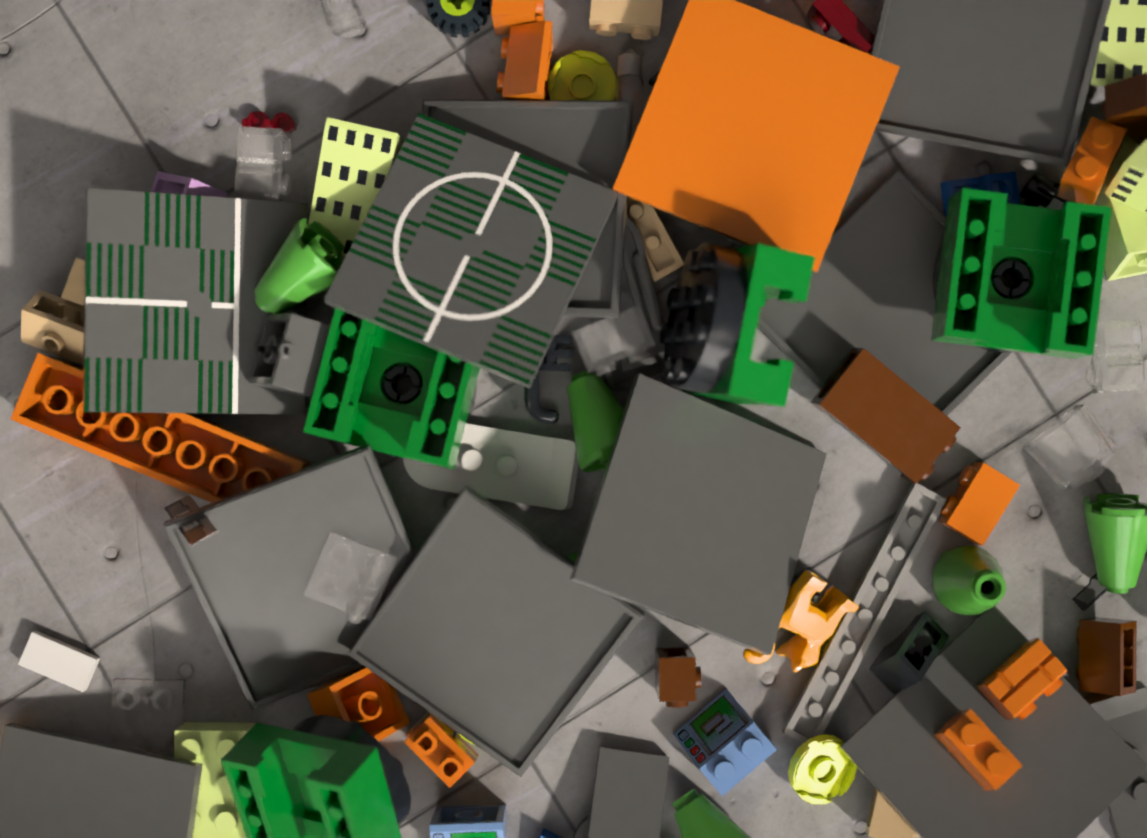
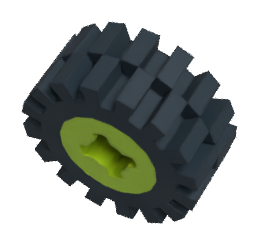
(459, 16)

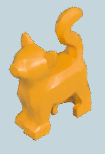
(808, 620)

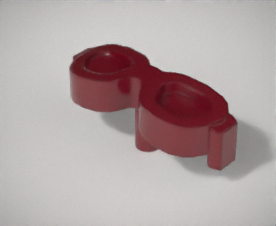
(279, 121)

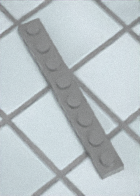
(858, 628)

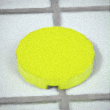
(582, 77)
(821, 770)

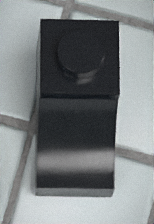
(910, 654)

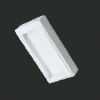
(59, 661)

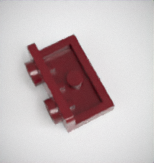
(839, 23)

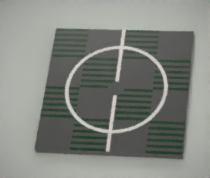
(472, 250)

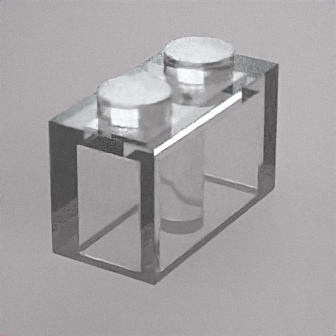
(613, 340)

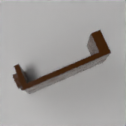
(887, 414)

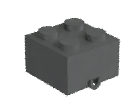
(291, 354)

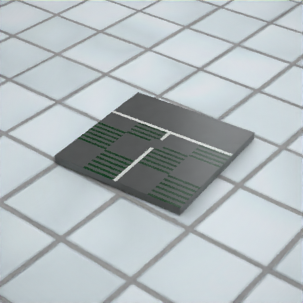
(176, 301)

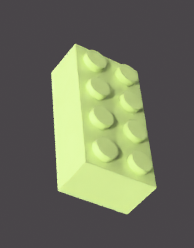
(207, 745)

